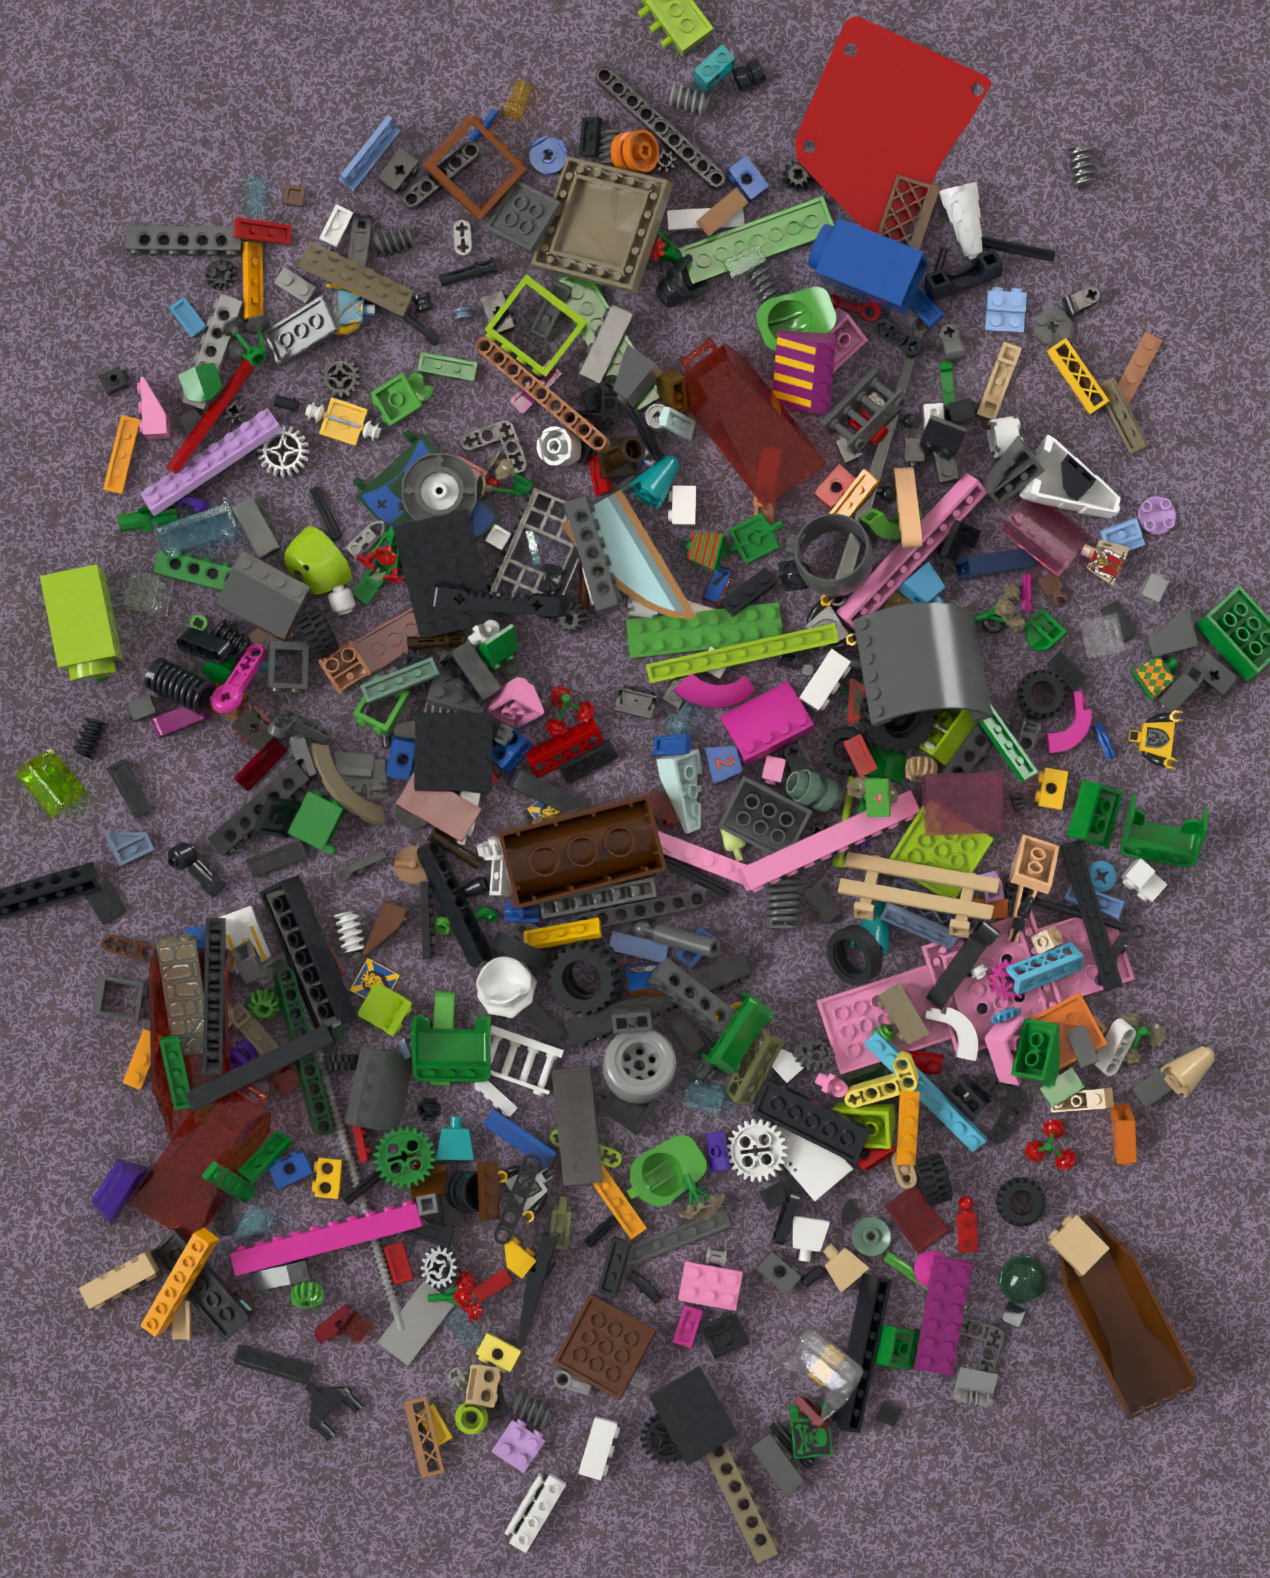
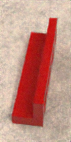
(556, 745)

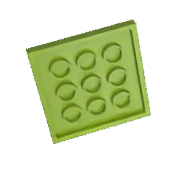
(941, 851)

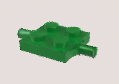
(754, 537)

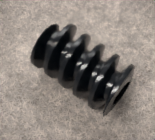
(224, 632)
(89, 737)

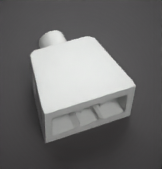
(808, 1235)

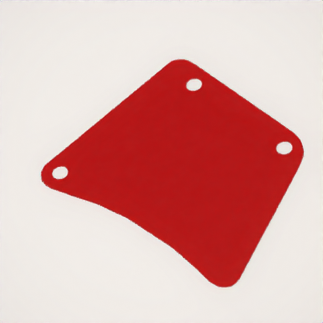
(882, 117)

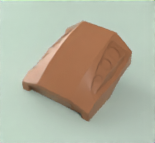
(344, 666)

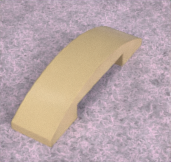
(999, 380)

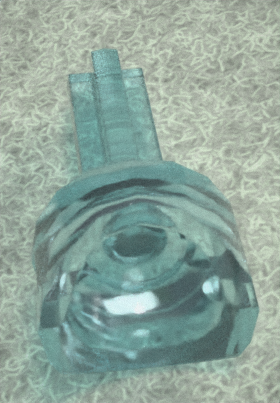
(678, 723)

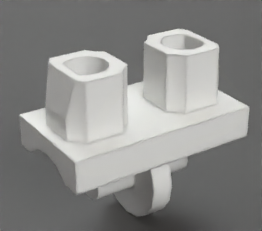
(483, 632)

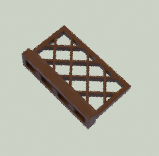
(923, 218)

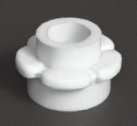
(978, 971)

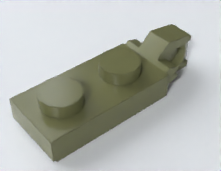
(561, 1222)

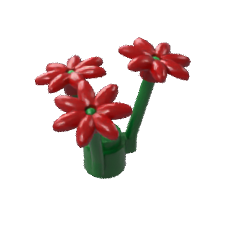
(667, 253)

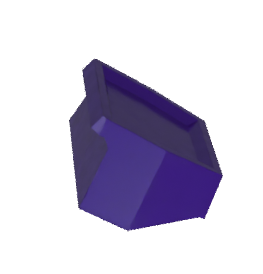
(117, 1189)

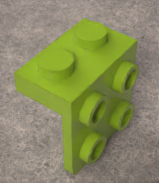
(385, 1008)

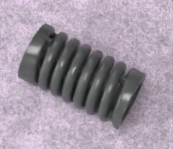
(780, 903)

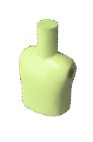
(734, 844)

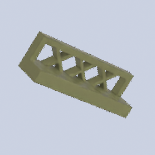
(756, 1070)

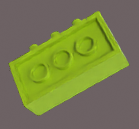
(680, 21)

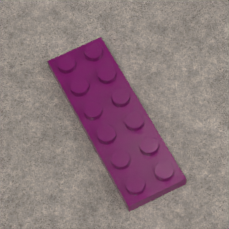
(943, 1315)

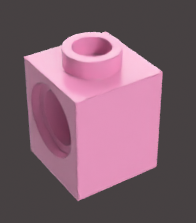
(773, 770)

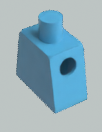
(923, 586)

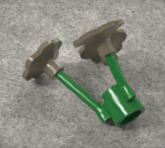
(503, 470)

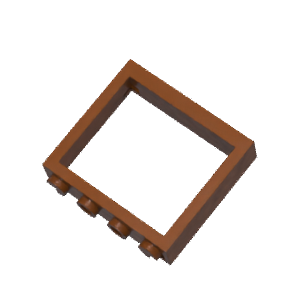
(449, 142)

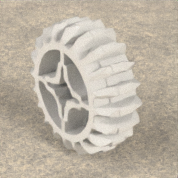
(283, 460)

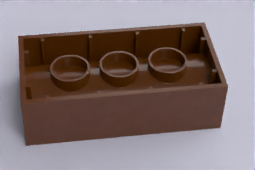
(580, 849)

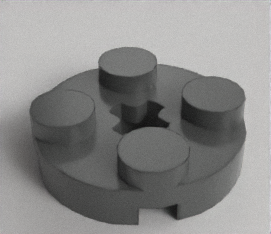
(1043, 321)

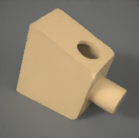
(843, 1266)

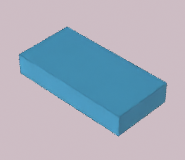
(188, 317)

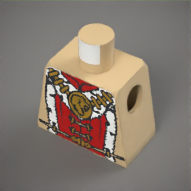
(1105, 559)

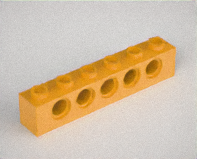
(179, 1282)

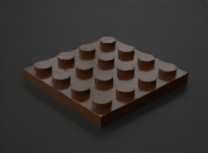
(605, 1347)

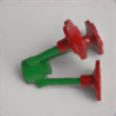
(384, 556)

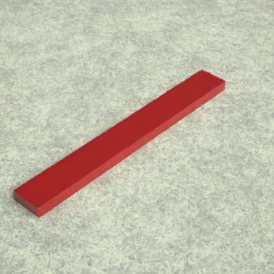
(210, 417)

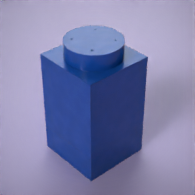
(868, 265)

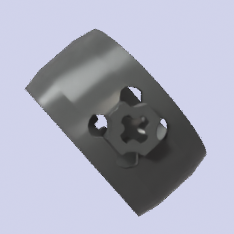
(797, 545)

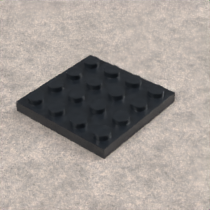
(453, 751)

